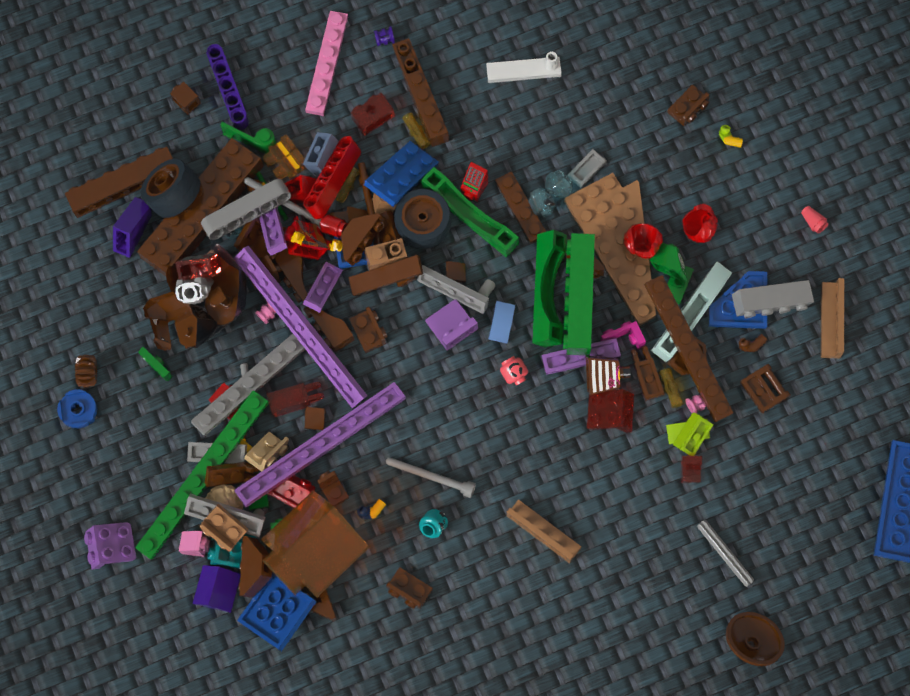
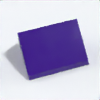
(217, 588)

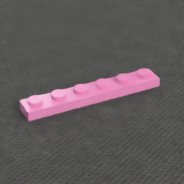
(326, 63)

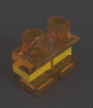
(287, 157)

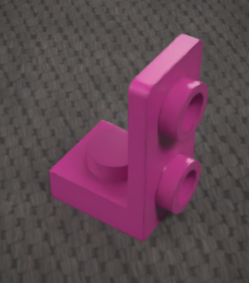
(635, 336)

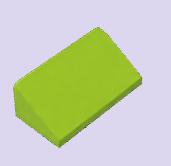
(693, 434)

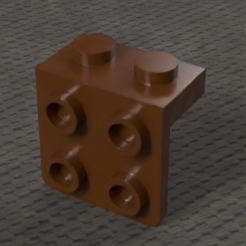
(253, 237)

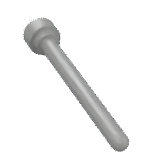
(290, 205)
(466, 488)

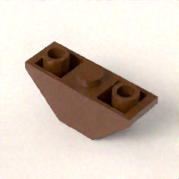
(359, 235)
(253, 571)

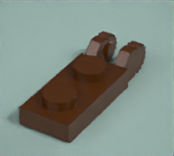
(647, 375)
(229, 473)

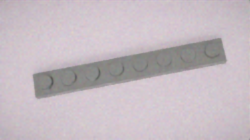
(252, 380)

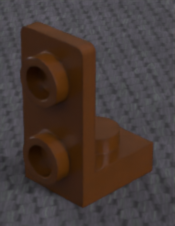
(332, 488)

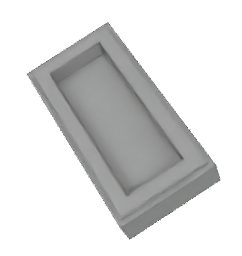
(587, 168)

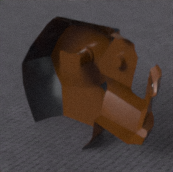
(202, 320)

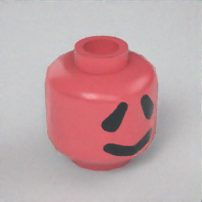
(514, 370)

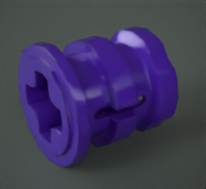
(385, 40)

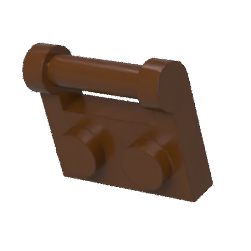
(759, 390)

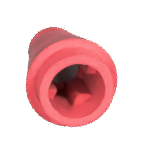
(814, 219)

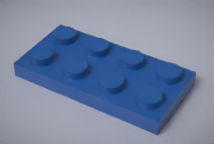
(401, 173)

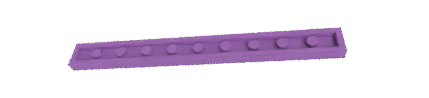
(300, 326)
(319, 444)

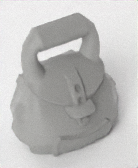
(193, 290)

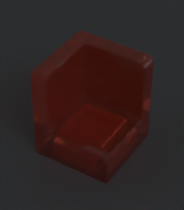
(691, 469)

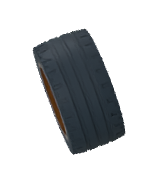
(170, 188)
(425, 232)

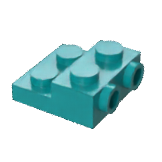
(223, 557)

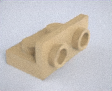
(267, 451)

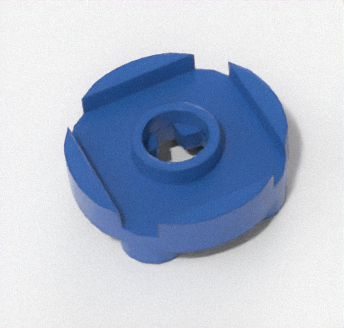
(69, 402)

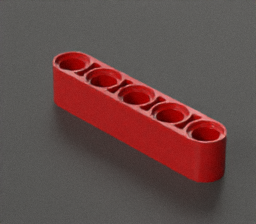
(332, 177)

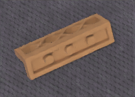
(832, 319)
(543, 531)

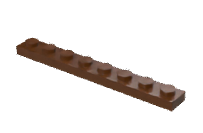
(688, 348)

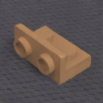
(223, 527)

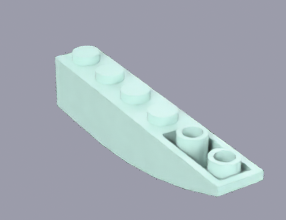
(694, 308)

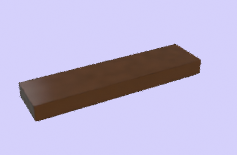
(386, 275)

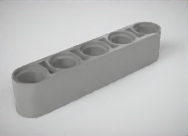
(245, 209)

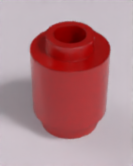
(332, 225)

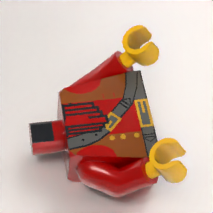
(307, 241)

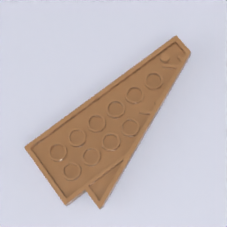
(608, 213)

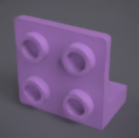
(451, 324)

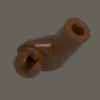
(752, 346)

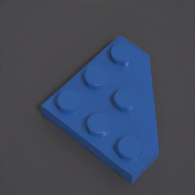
(723, 312)

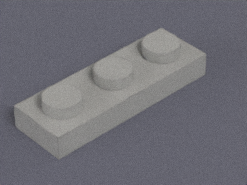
(198, 450)

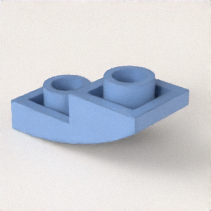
(501, 322)

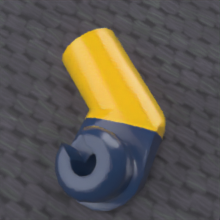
(371, 512)

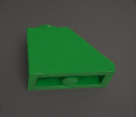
(669, 261)

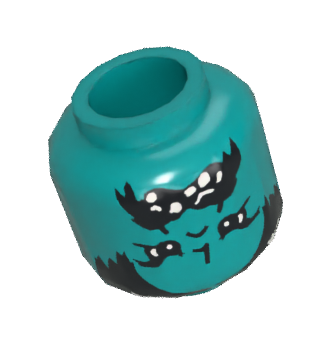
(433, 523)

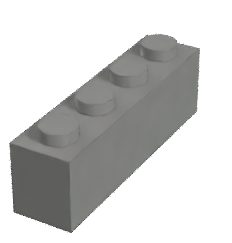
(773, 298)

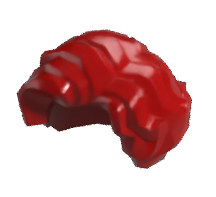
(700, 223)
(643, 240)

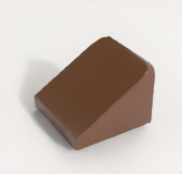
(456, 271)
(315, 418)

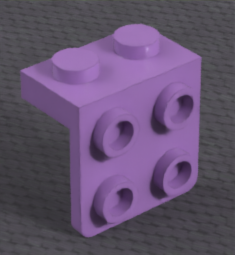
(109, 544)

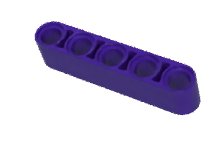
(224, 79)

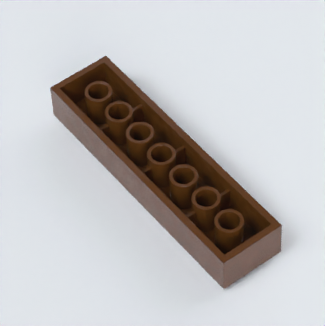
(220, 186)

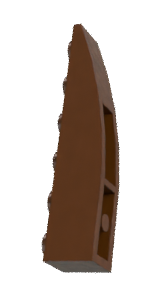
(421, 93)

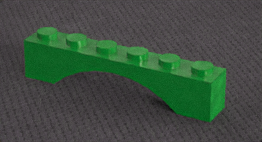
(490, 230)
(549, 254)

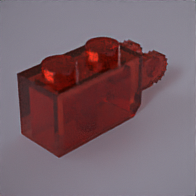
(293, 398)

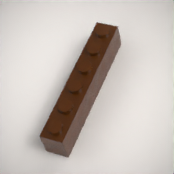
(115, 183)

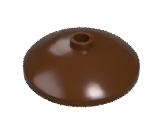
(755, 639)

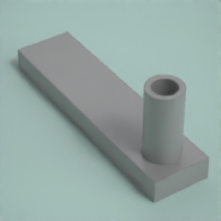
(455, 290)
(201, 507)

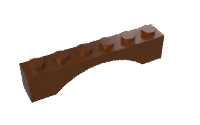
(334, 329)

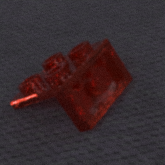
(611, 410)

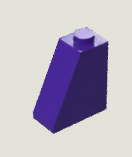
(130, 227)

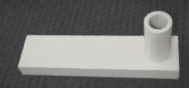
(524, 69)

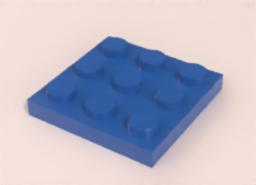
(276, 613)

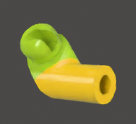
(727, 137)

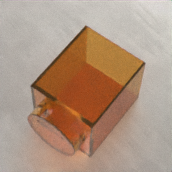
(312, 546)

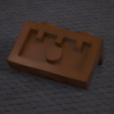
(688, 104)
(368, 331)
(409, 588)

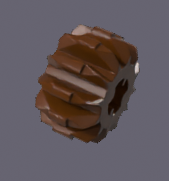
(86, 370)

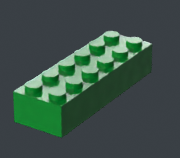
(580, 289)

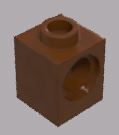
(185, 97)

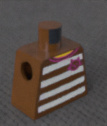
(604, 373)

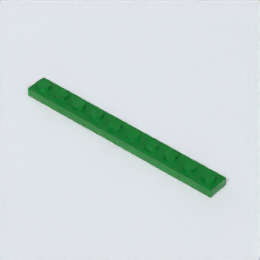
(195, 483)

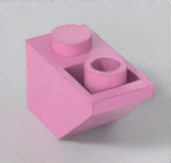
(194, 543)

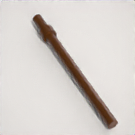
(368, 196)

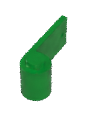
(261, 141)

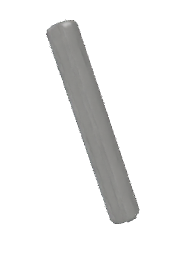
(725, 553)

